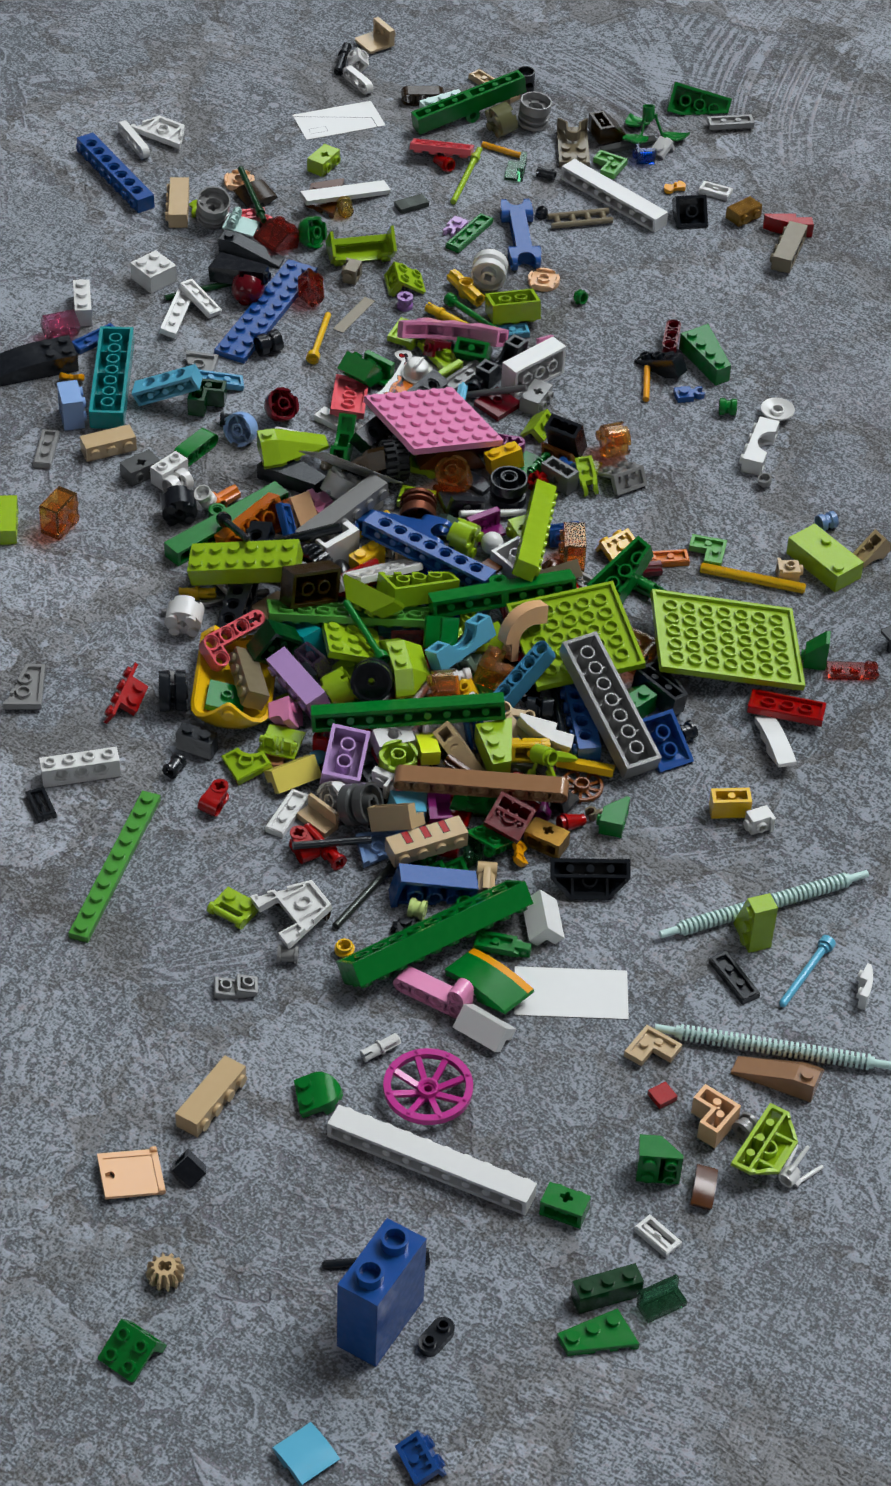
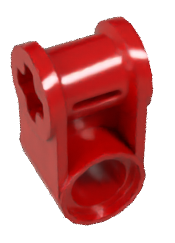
(214, 798)
(300, 833)

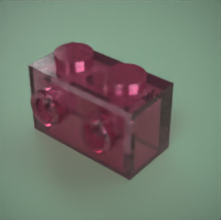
(60, 324)

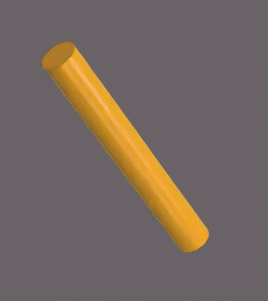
(501, 149)
(646, 383)

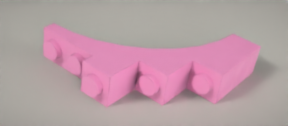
(451, 330)

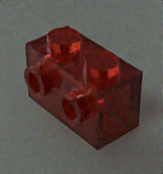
(311, 287)

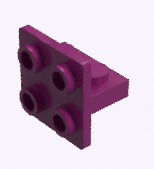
(489, 521)

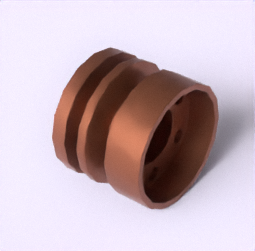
(417, 502)

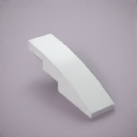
(776, 741)

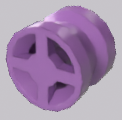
(405, 301)

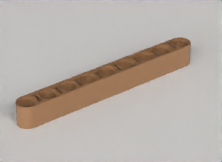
(480, 783)

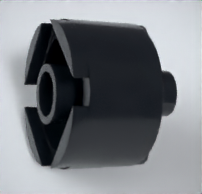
(178, 505)

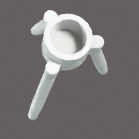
(791, 1174)

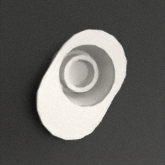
(416, 369)

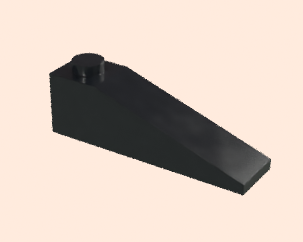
(243, 247)

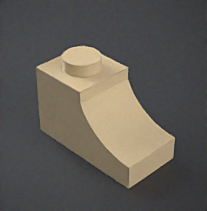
(873, 548)

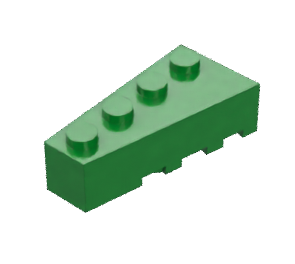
(706, 353)
(626, 567)

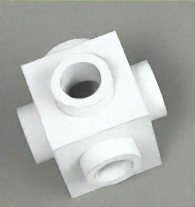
(358, 59)

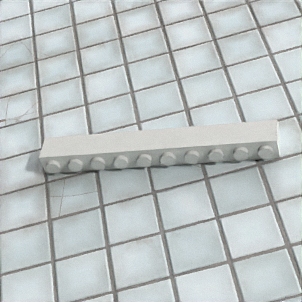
(432, 1159)

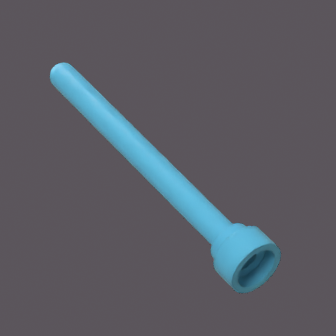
(824, 946)

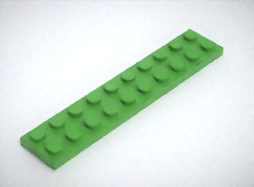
(336, 612)

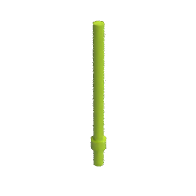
(475, 157)

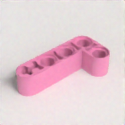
(435, 992)

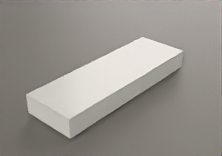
(200, 298)
(286, 813)

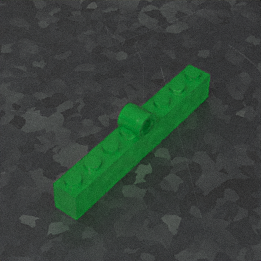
(469, 102)
(179, 547)
(498, 593)

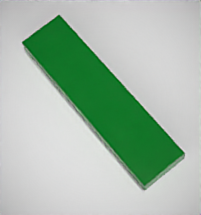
(469, 233)

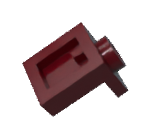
(433, 345)

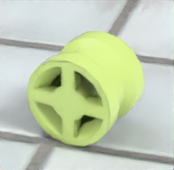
(417, 908)

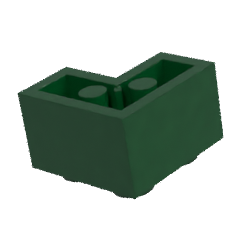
(210, 394)
(271, 638)

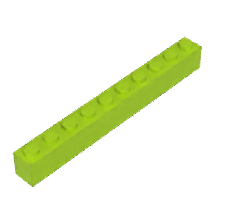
(535, 531)

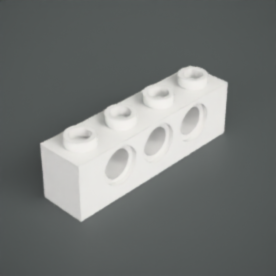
(80, 767)

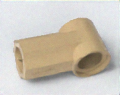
(486, 875)

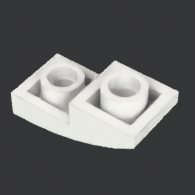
(865, 980)

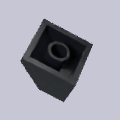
(690, 211)

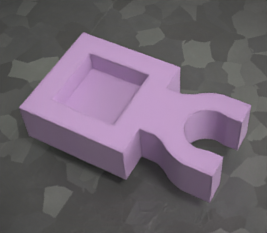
(454, 226)

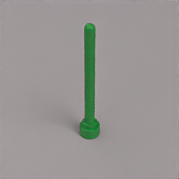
(452, 301)
(378, 653)

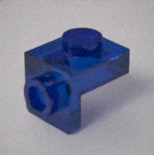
(644, 155)

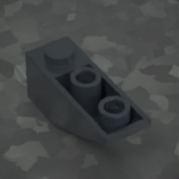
(664, 364)

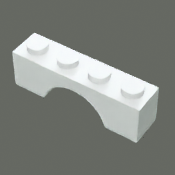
(763, 434)

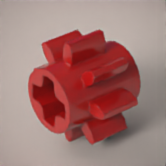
(534, 476)

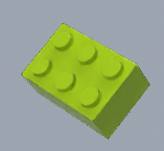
(513, 306)

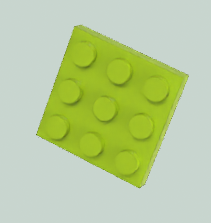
(347, 642)

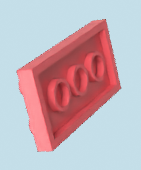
(435, 147)
(348, 397)

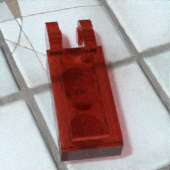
(852, 670)

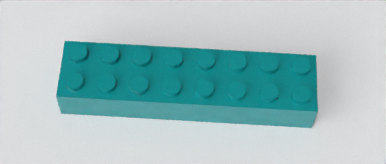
(111, 377)

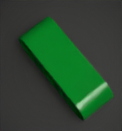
(197, 445)

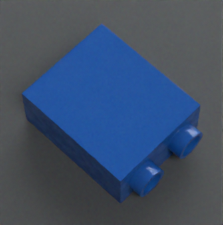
(381, 1292)

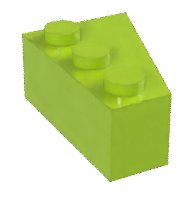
(495, 744)
(757, 922)

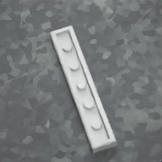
(352, 191)

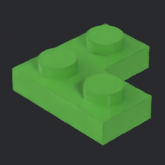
(611, 163)
(712, 548)

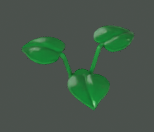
(648, 115)

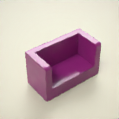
(438, 807)

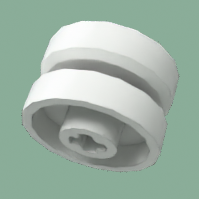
(489, 270)

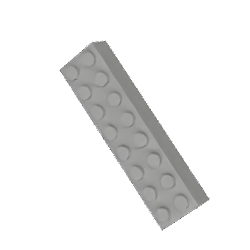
(610, 705)

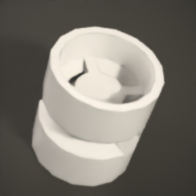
(179, 477)

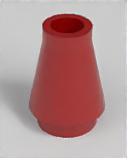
(445, 163)
(570, 821)

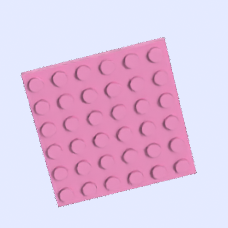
(433, 420)

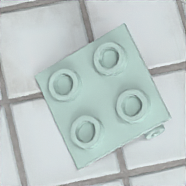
(240, 224)

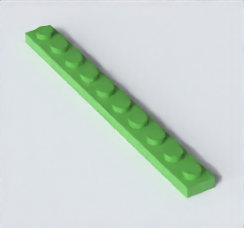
(114, 867)

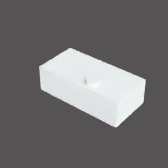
(538, 362)

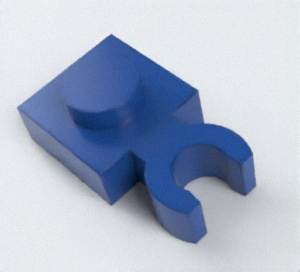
(686, 394)

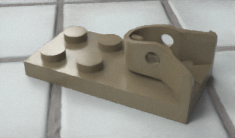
(572, 142)

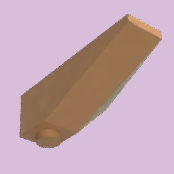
(786, 1076)

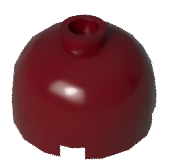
(247, 289)
(281, 405)

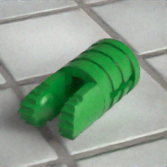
(645, 586)

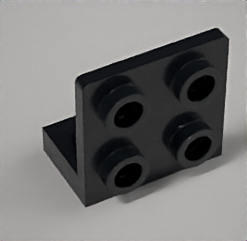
(457, 501)

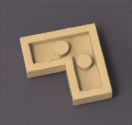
(650, 1042)

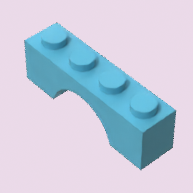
(477, 632)

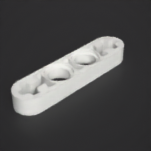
(133, 139)

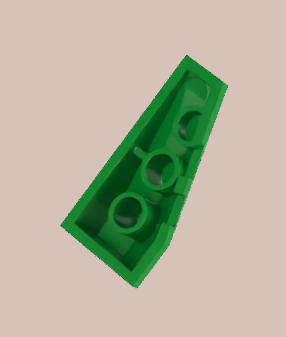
(695, 101)

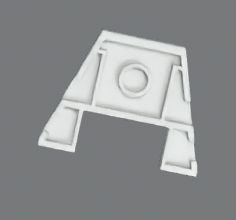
(302, 903)

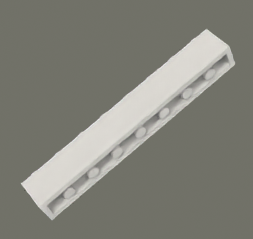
(614, 195)

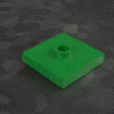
(221, 693)

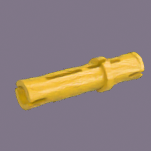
(440, 313)

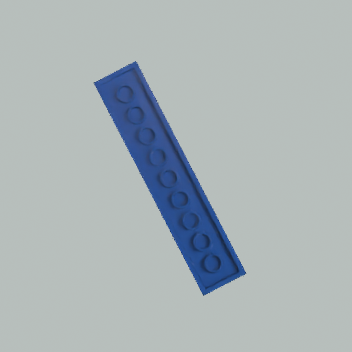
(264, 313)

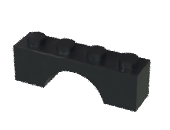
(492, 371)

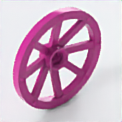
(428, 1084)

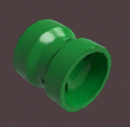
(727, 406)

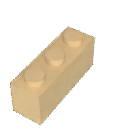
(108, 443)

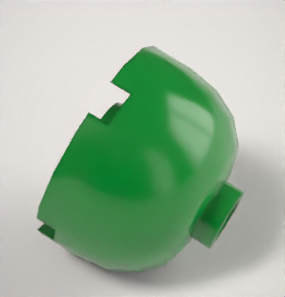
(312, 232)

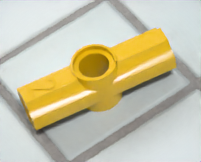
(465, 287)

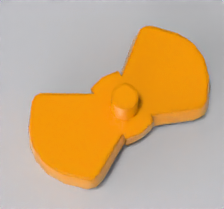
(669, 189)
(79, 377)
(518, 856)

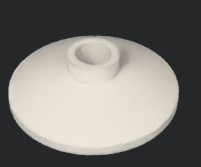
(777, 409)

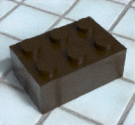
(310, 584)

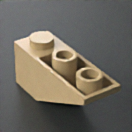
(456, 746)

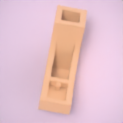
(517, 622)

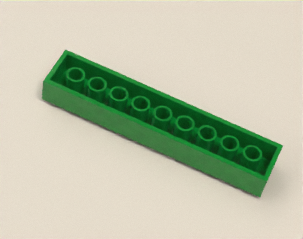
(434, 933)

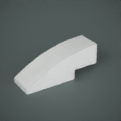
(542, 728)

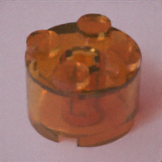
(613, 440)
(453, 474)
(443, 683)

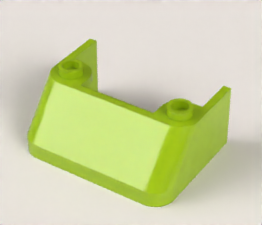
(361, 248)

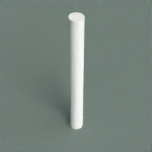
(504, 512)

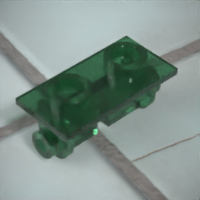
(473, 851)

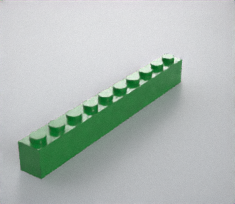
(409, 711)

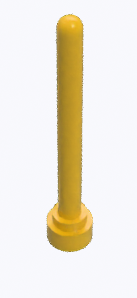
(313, 355)

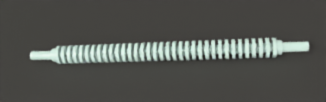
(781, 898)
(868, 1062)

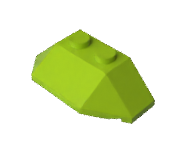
(370, 599)
(407, 666)
(767, 1144)

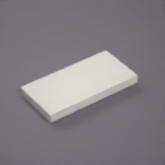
(370, 573)

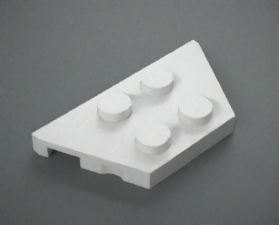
(162, 130)

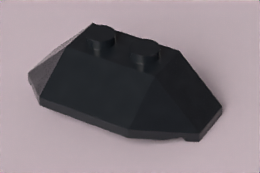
(590, 877)

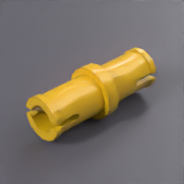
(198, 593)

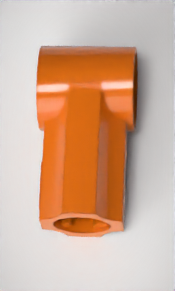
(228, 495)

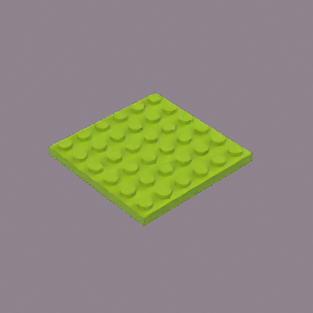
(578, 614)

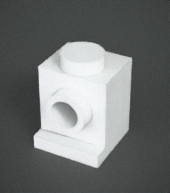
(759, 820)

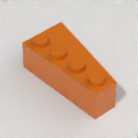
(262, 510)

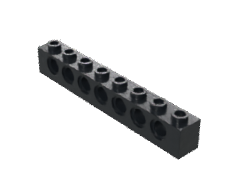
(375, 430)
(241, 596)

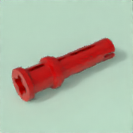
(327, 853)

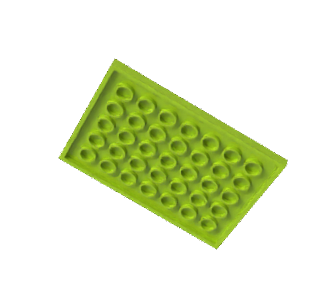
(726, 640)

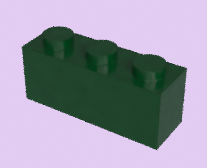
(606, 1288)

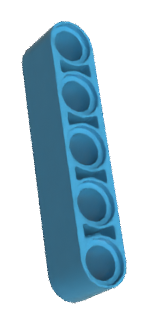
(526, 672)

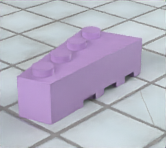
(296, 680)

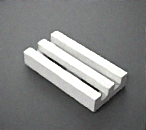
(715, 190)
(655, 1239)

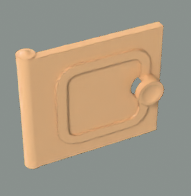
(134, 1173)

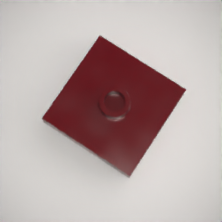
(497, 405)

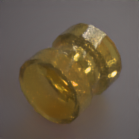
(344, 207)

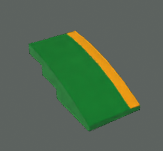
(492, 981)

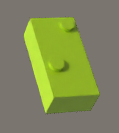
(825, 557)

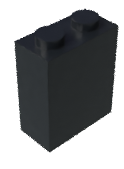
(566, 435)

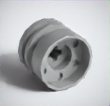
(534, 111)
(212, 207)

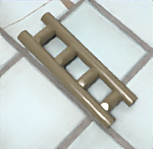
(575, 223)

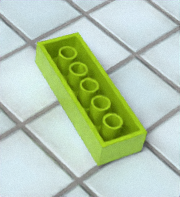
(242, 561)

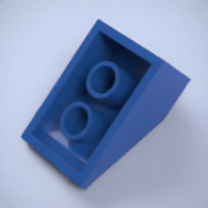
(668, 740)

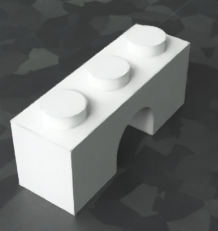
(82, 301)

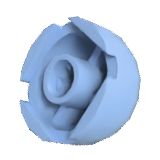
(240, 428)

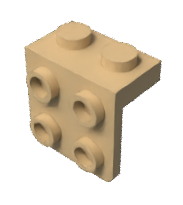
(379, 39)

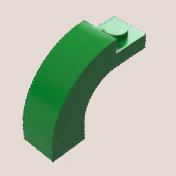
(345, 432)

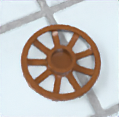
(582, 785)

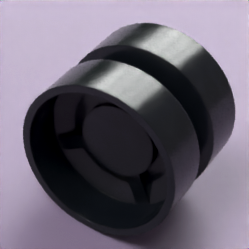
(508, 488)

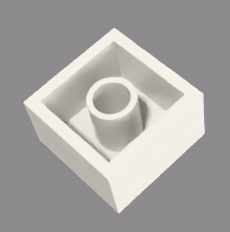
(153, 271)

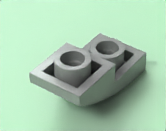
(241, 987)

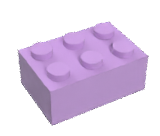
(345, 754)

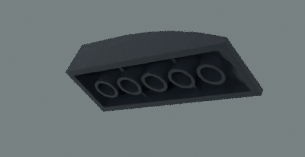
(38, 360)

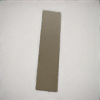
(354, 314)

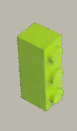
(8, 519)

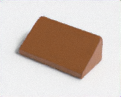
(556, 452)

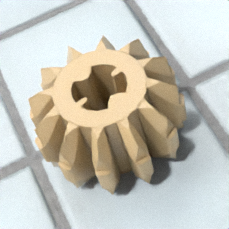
(165, 1272)

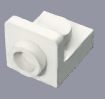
(384, 780)

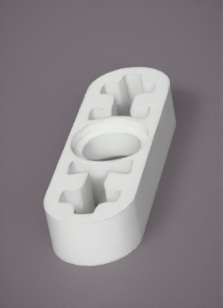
(357, 79)

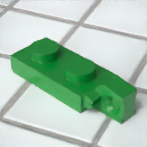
(501, 944)

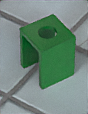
(440, 629)

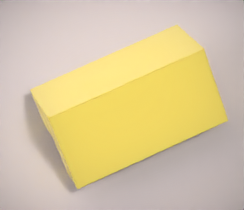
(293, 773)

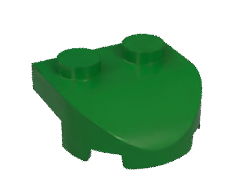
(317, 1093)

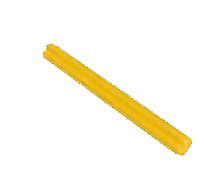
(753, 578)

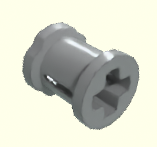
(288, 955)

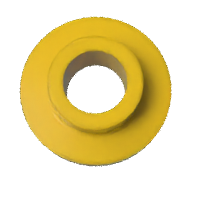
(344, 947)

